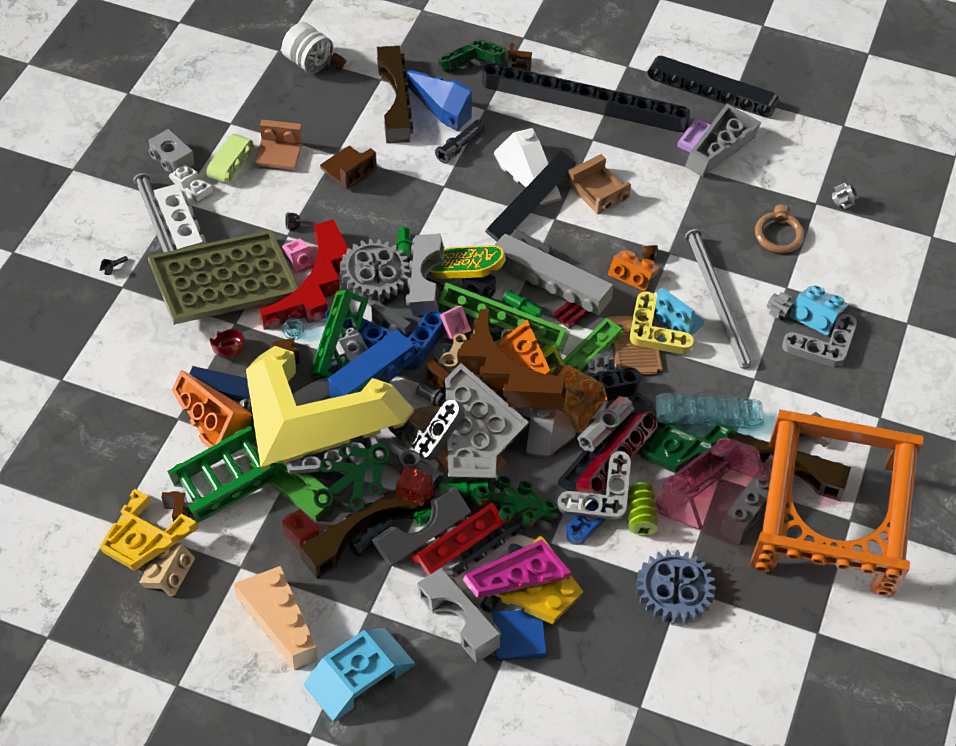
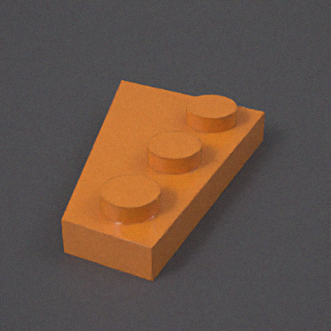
(524, 349)

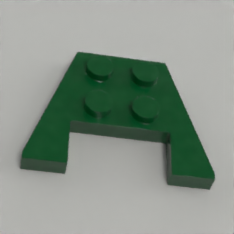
(676, 447)

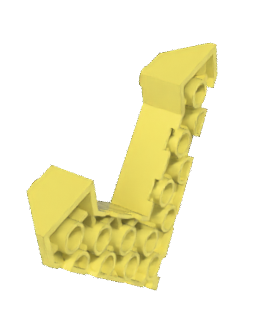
(293, 431)

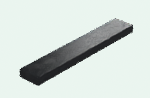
(531, 196)
(569, 478)

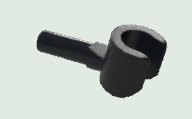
(108, 265)

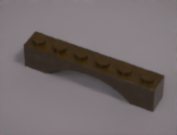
(397, 117)
(822, 475)
(324, 551)

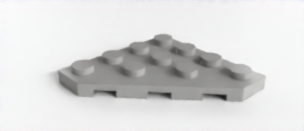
(487, 422)

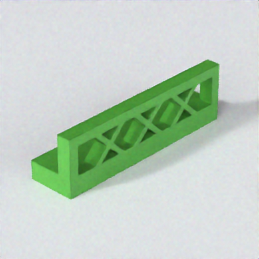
(299, 490)

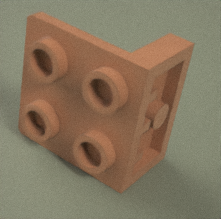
(279, 144)

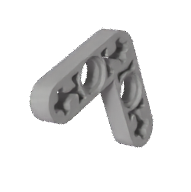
(831, 348)
(611, 495)

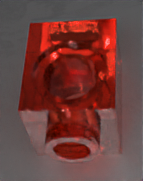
(414, 486)
(299, 520)

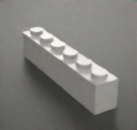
(555, 275)

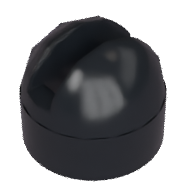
(290, 220)

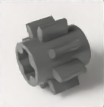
(600, 363)

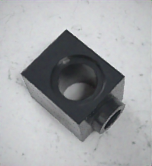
(482, 286)

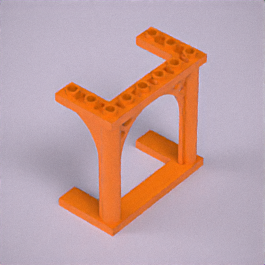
(888, 567)

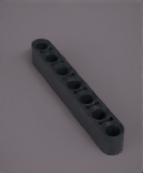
(713, 86)

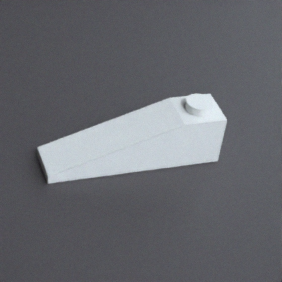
(524, 160)

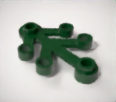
(355, 472)
(543, 509)

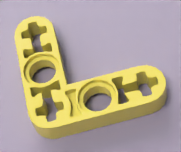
(650, 332)

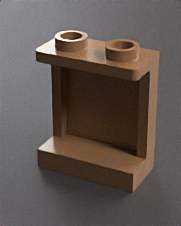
(598, 185)

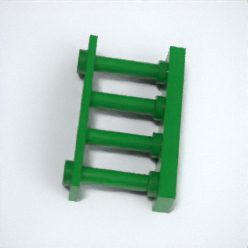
(223, 494)

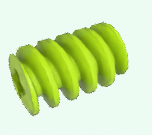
(642, 509)

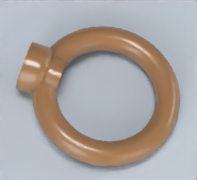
(780, 215)

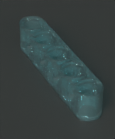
(709, 410)

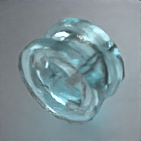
(293, 323)

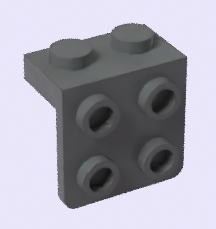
(395, 316)

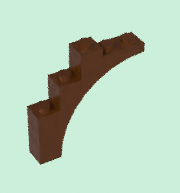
(520, 385)

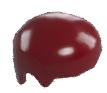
(228, 343)

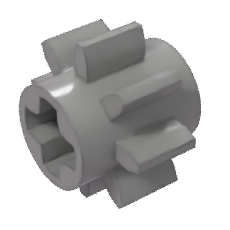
(845, 195)
(780, 305)

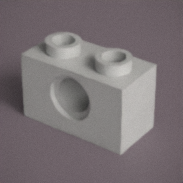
(170, 151)

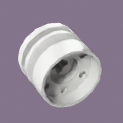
(307, 47)

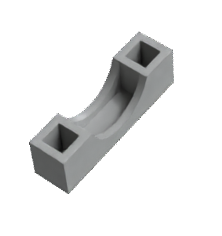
(426, 254)
(442, 594)

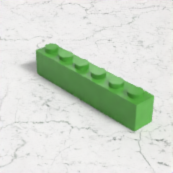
(504, 316)

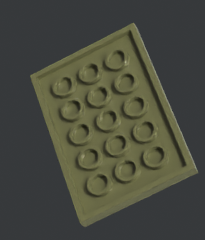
(222, 276)

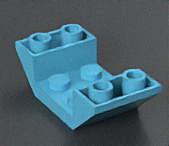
(355, 669)

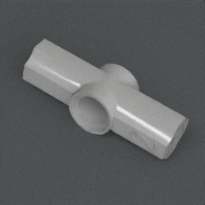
(605, 423)

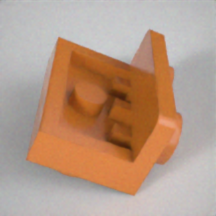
(633, 269)

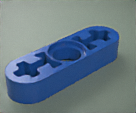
(589, 527)

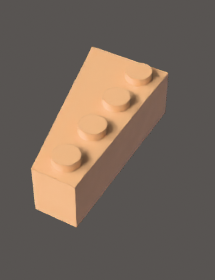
(277, 612)

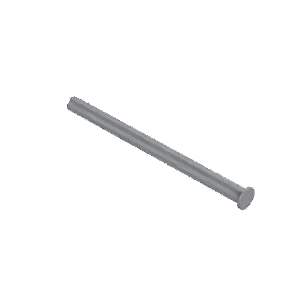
(142, 181)
(719, 298)

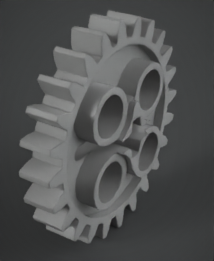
(360, 273)

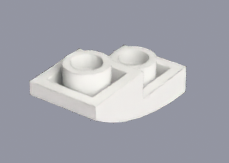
(190, 183)

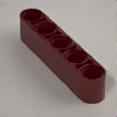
(628, 440)

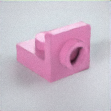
(299, 254)
(455, 322)

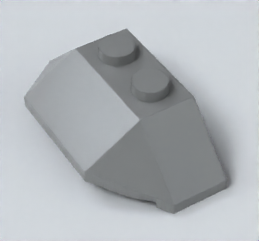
(548, 432)

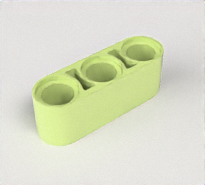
(229, 158)

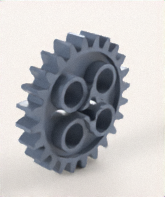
(698, 588)

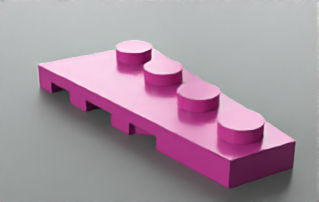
(519, 570)

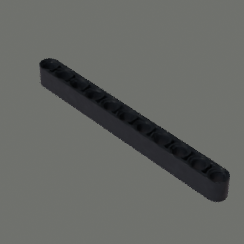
(586, 97)

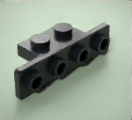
(477, 551)

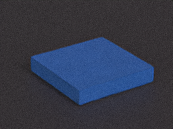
(520, 635)

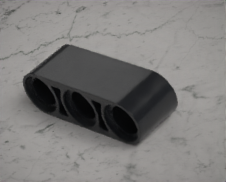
(619, 382)

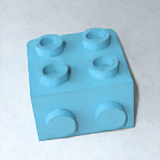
(818, 309)

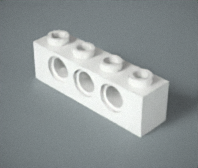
(178, 217)

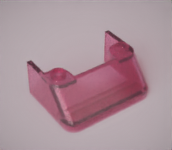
(678, 491)

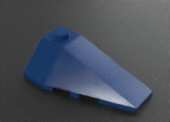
(446, 100)

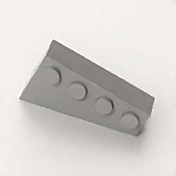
(723, 138)

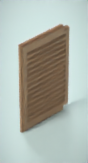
(629, 355)

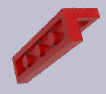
(458, 539)

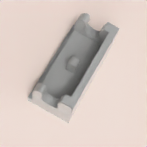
(472, 469)

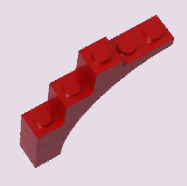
(309, 299)

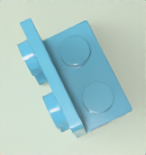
(675, 313)

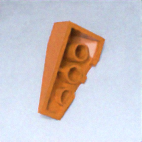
(209, 410)

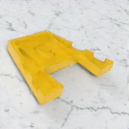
(136, 541)
(545, 600)

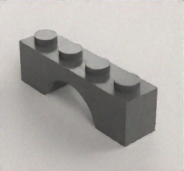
(447, 509)

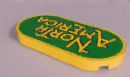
(469, 262)

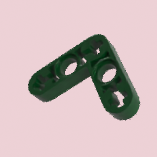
(478, 48)

